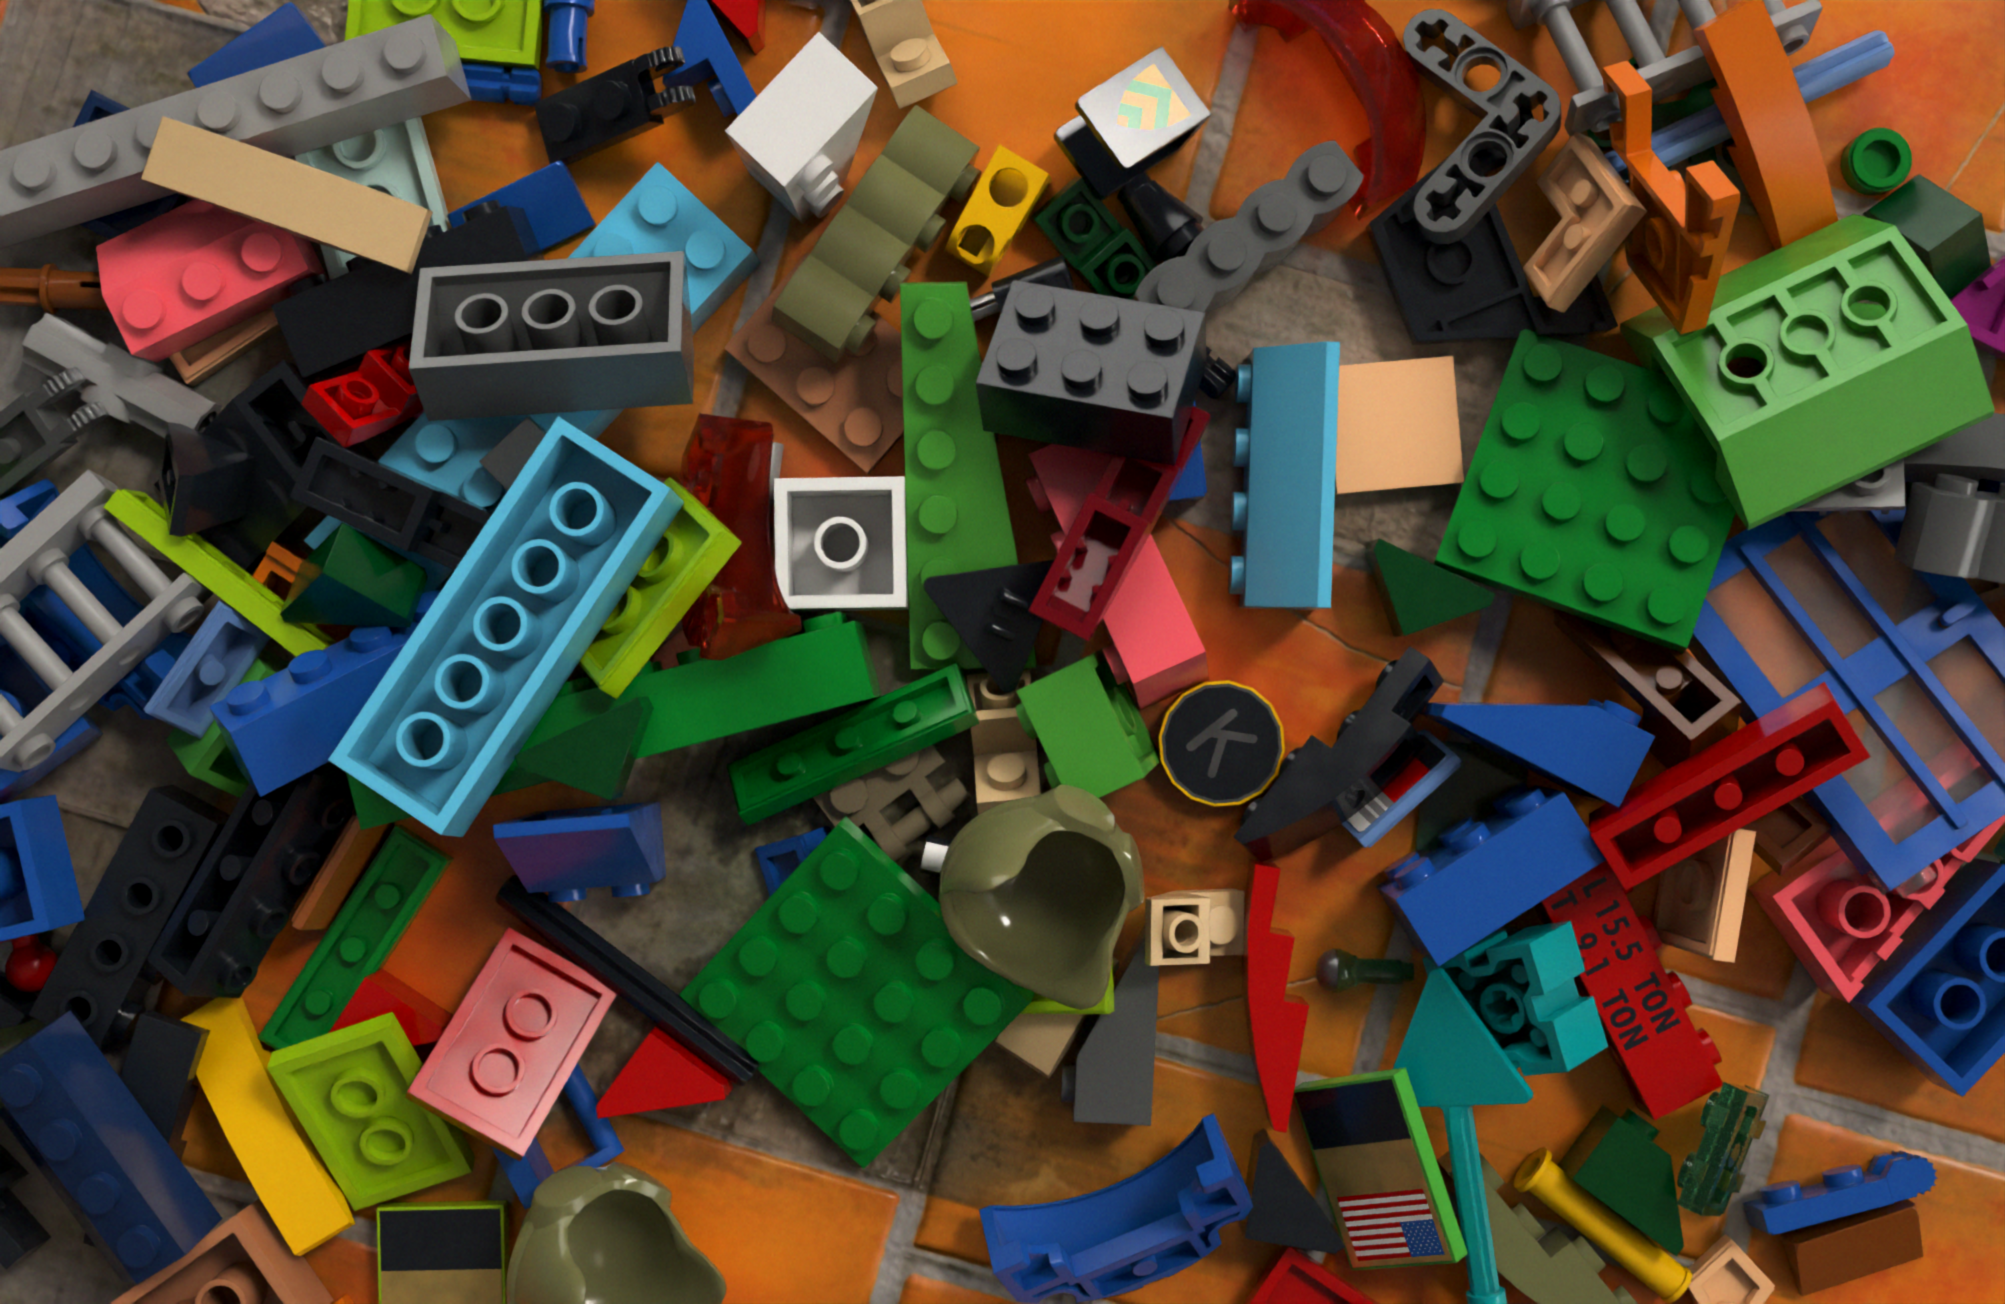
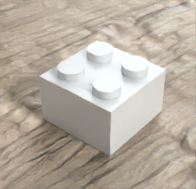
(841, 543)

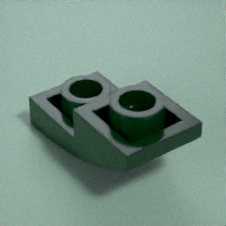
(1093, 241)

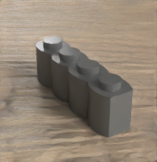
(1258, 235)
(1954, 529)

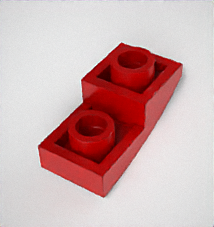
(366, 400)

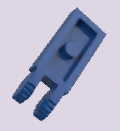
(1842, 1193)

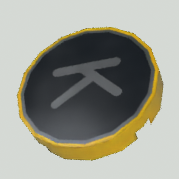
(1221, 743)

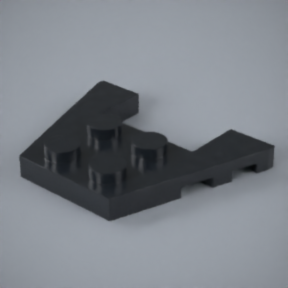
(1474, 284)

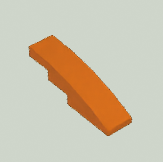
(1768, 122)

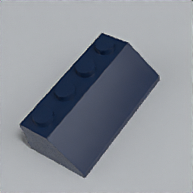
(101, 1151)

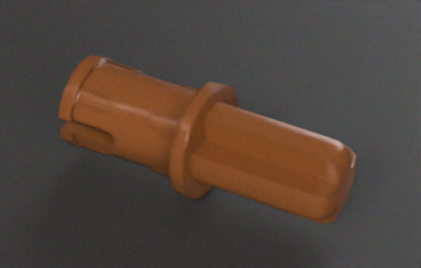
(51, 289)

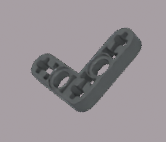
(1495, 107)

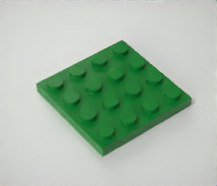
(1592, 494)
(854, 994)

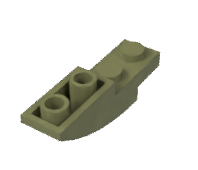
(1544, 1269)

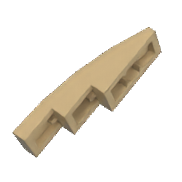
(286, 195)

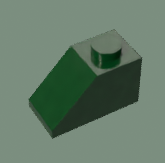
(1628, 1173)

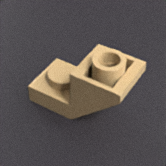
(905, 48)
(1001, 748)
(1193, 926)

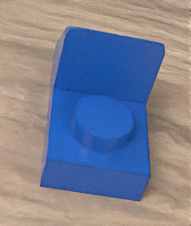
(709, 54)

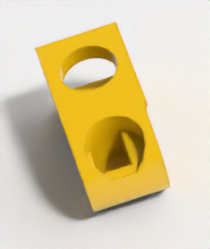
(997, 210)

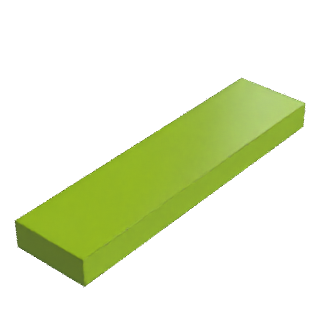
(216, 572)

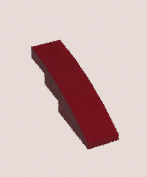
(1110, 536)

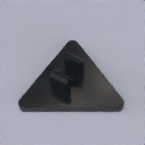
(993, 615)

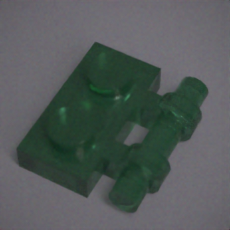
(1715, 1169)

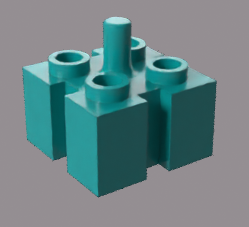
(1529, 996)

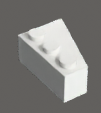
(806, 129)

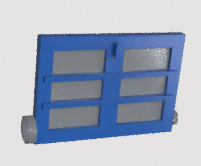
(1905, 659)

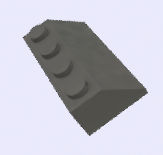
(553, 336)

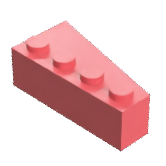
(1147, 622)
(1841, 919)

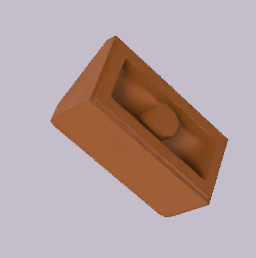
(338, 874)
(1853, 1246)

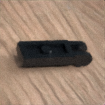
(611, 106)

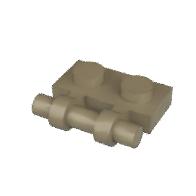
(868, 794)

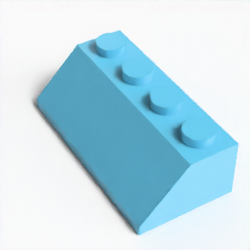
(1286, 477)

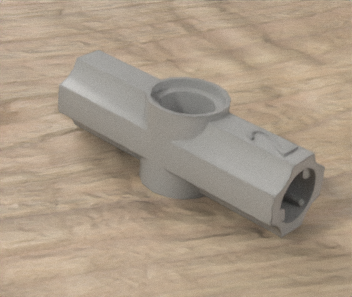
(124, 383)

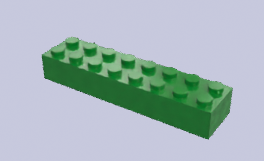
(701, 699)

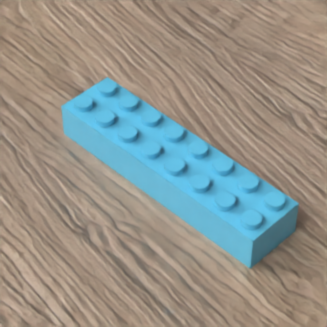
(651, 218)

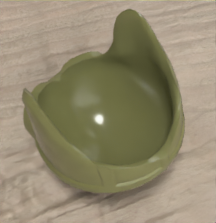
(1043, 892)
(607, 1241)

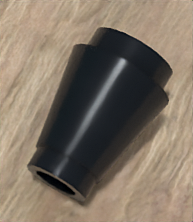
(1159, 217)

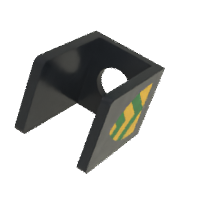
(1131, 123)

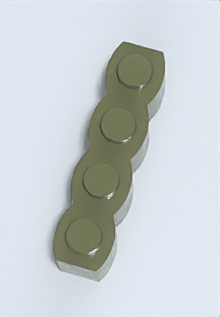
(876, 234)

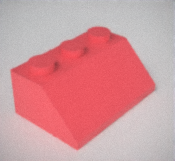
(196, 276)

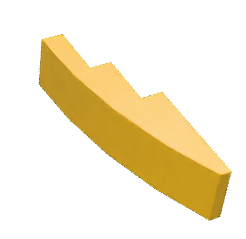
(265, 1130)

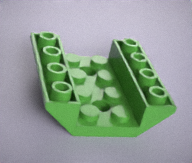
(1833, 387)

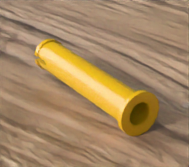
(1602, 1226)

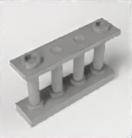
(1666, 76)
(41, 557)

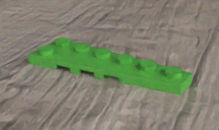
(951, 465)

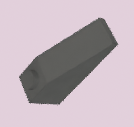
(1118, 1051)

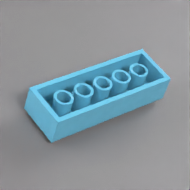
(507, 630)

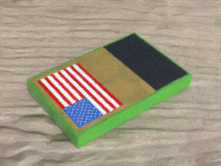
(1379, 1170)

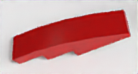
(1272, 1017)

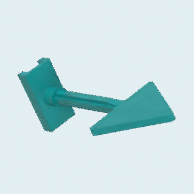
(1453, 1067)

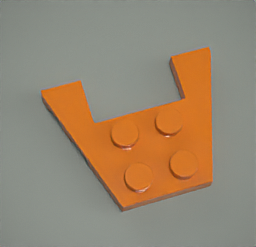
(1686, 227)

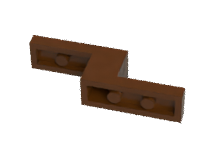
(1687, 714)

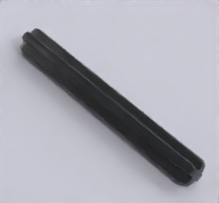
(627, 980)

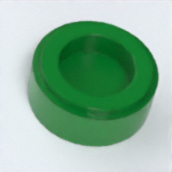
(1876, 161)

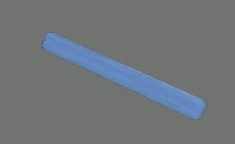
(1814, 80)

